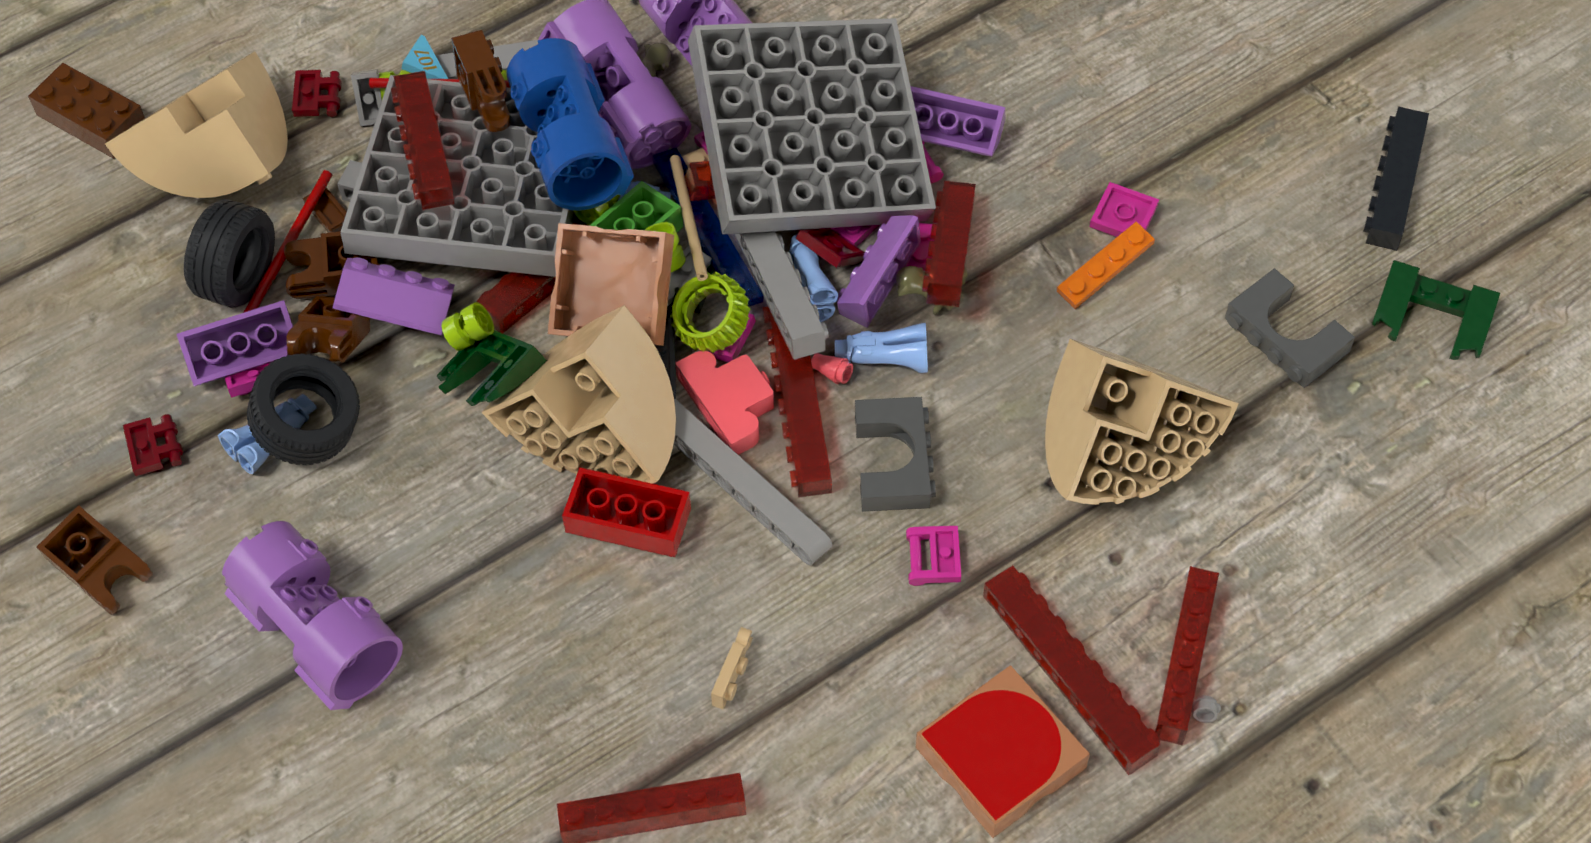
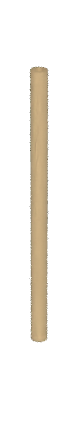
(688, 217)

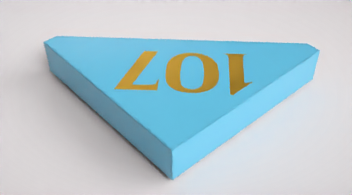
(423, 59)

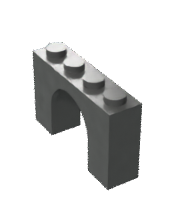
(1298, 358)
(905, 421)

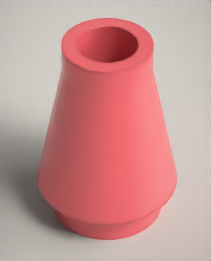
(834, 368)

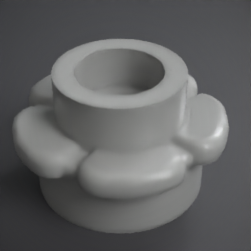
(1205, 709)

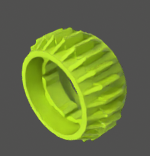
(728, 330)

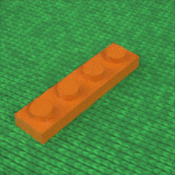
(1105, 265)

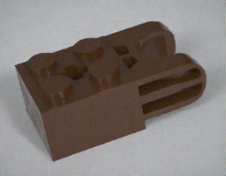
(482, 79)
(325, 265)
(327, 330)
(91, 557)

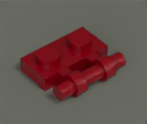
(307, 93)
(143, 445)

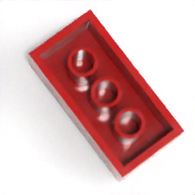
(627, 512)

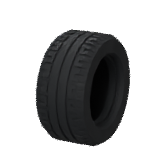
(229, 252)
(311, 374)

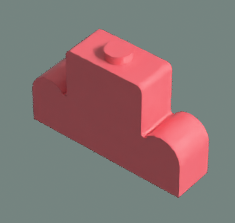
(727, 396)

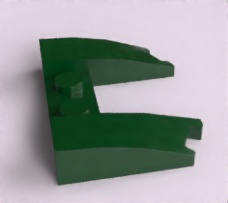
(1473, 306)
(516, 364)

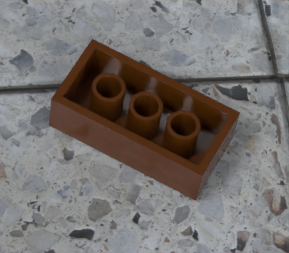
(84, 107)

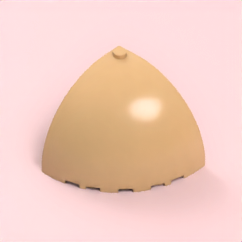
(211, 136)
(595, 403)
(1125, 426)

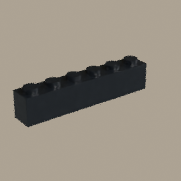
(1397, 178)

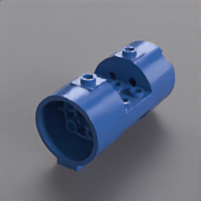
(573, 144)

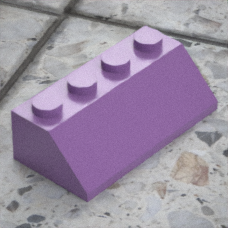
(958, 121)
(877, 273)
(393, 295)
(236, 343)

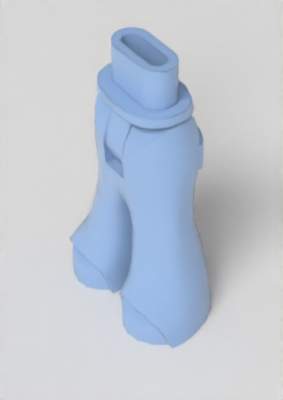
(820, 288)
(898, 347)
(242, 445)

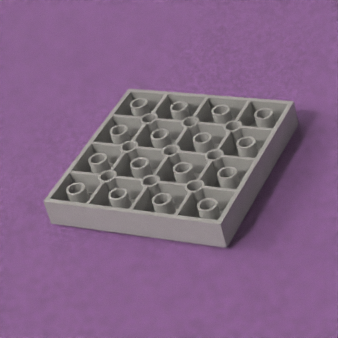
(809, 124)
(500, 198)

